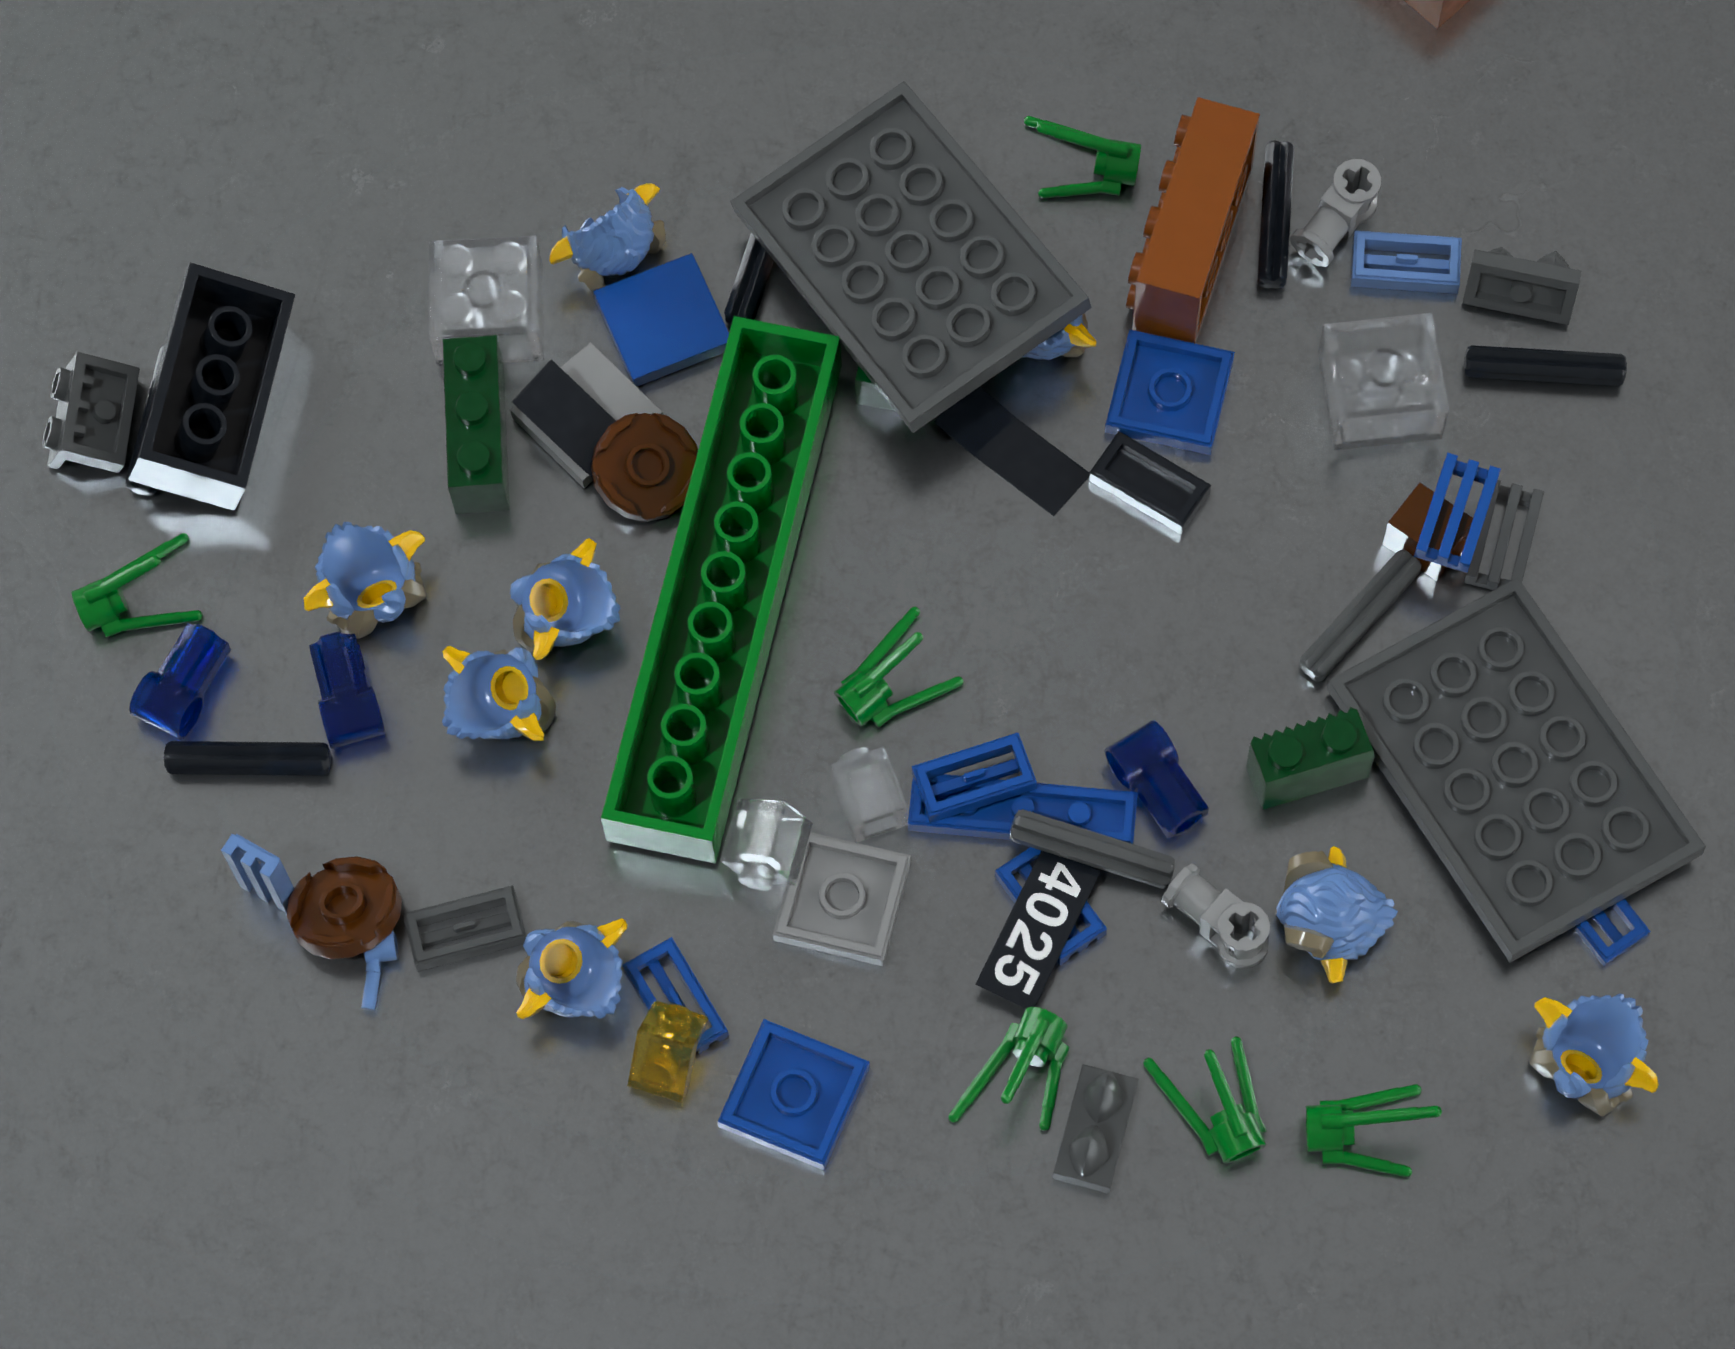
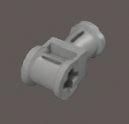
(1341, 210)
(1220, 916)

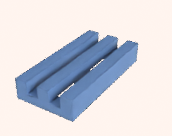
(1406, 270)
(267, 878)

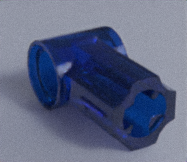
(174, 694)
(347, 702)
(1150, 767)

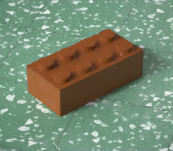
(1192, 220)

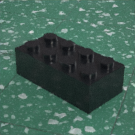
(212, 387)

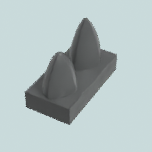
(1523, 286)
(1095, 1128)

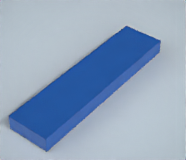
(1088, 808)

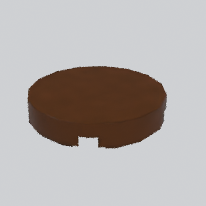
(644, 466)
(344, 908)

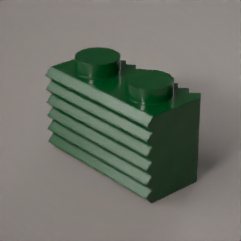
(1309, 758)

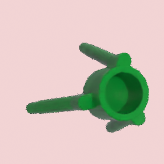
(1114, 160)
(104, 601)
(865, 690)
(1035, 1041)
(1333, 1123)
(1235, 1130)

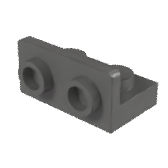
(91, 413)

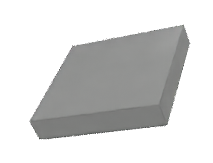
(607, 387)
(844, 900)

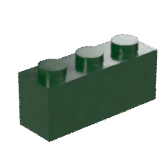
(475, 424)

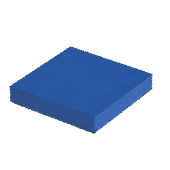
(662, 319)
(1169, 392)
(793, 1094)

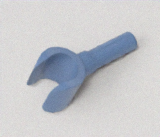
(384, 951)

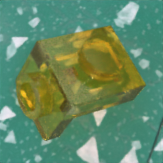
(666, 1050)

